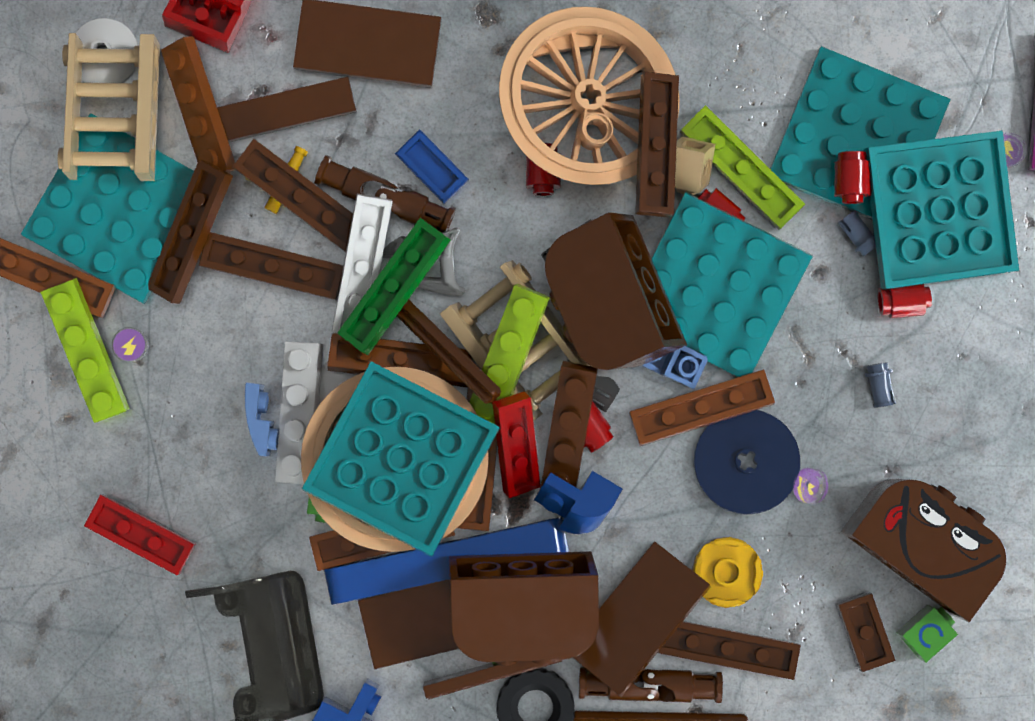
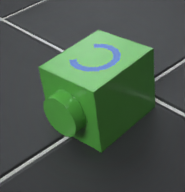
(928, 632)

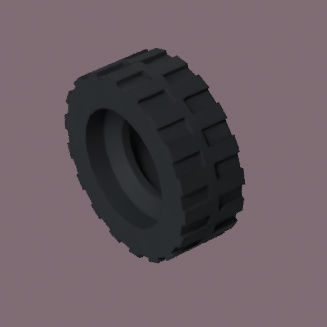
(536, 679)

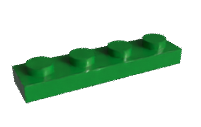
(393, 286)

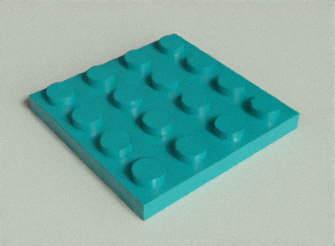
(849, 110)
(942, 209)
(110, 217)
(726, 282)
(401, 459)

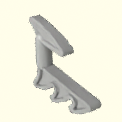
(446, 283)

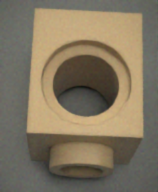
(693, 165)

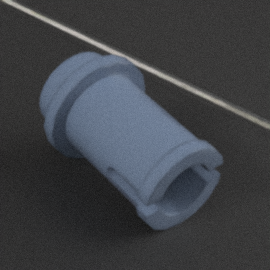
(858, 233)
(881, 384)

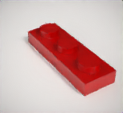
(516, 444)
(139, 534)

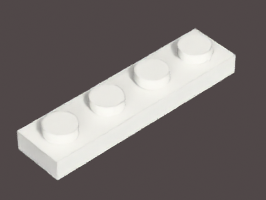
(362, 254)
(298, 404)

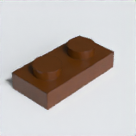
(866, 632)

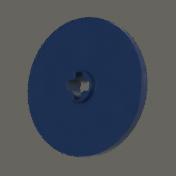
(749, 489)

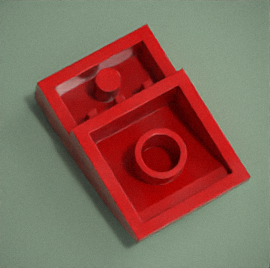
(207, 20)

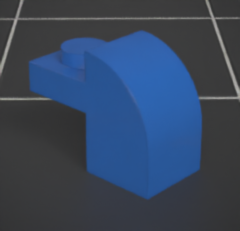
(582, 508)
(365, 702)

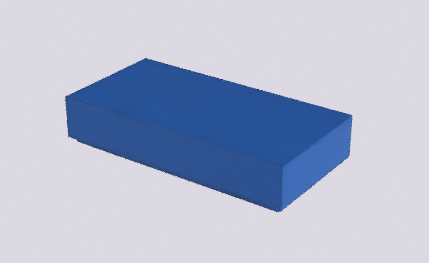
(431, 166)

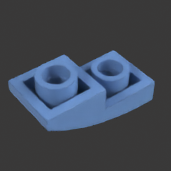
(680, 366)
(261, 431)

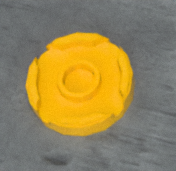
(730, 569)

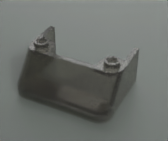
(276, 645)

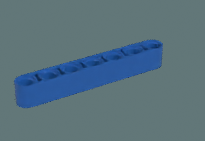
(415, 568)

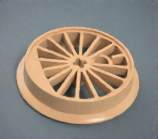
(570, 31)
(321, 427)

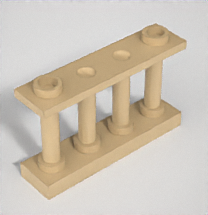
(141, 125)
(463, 320)

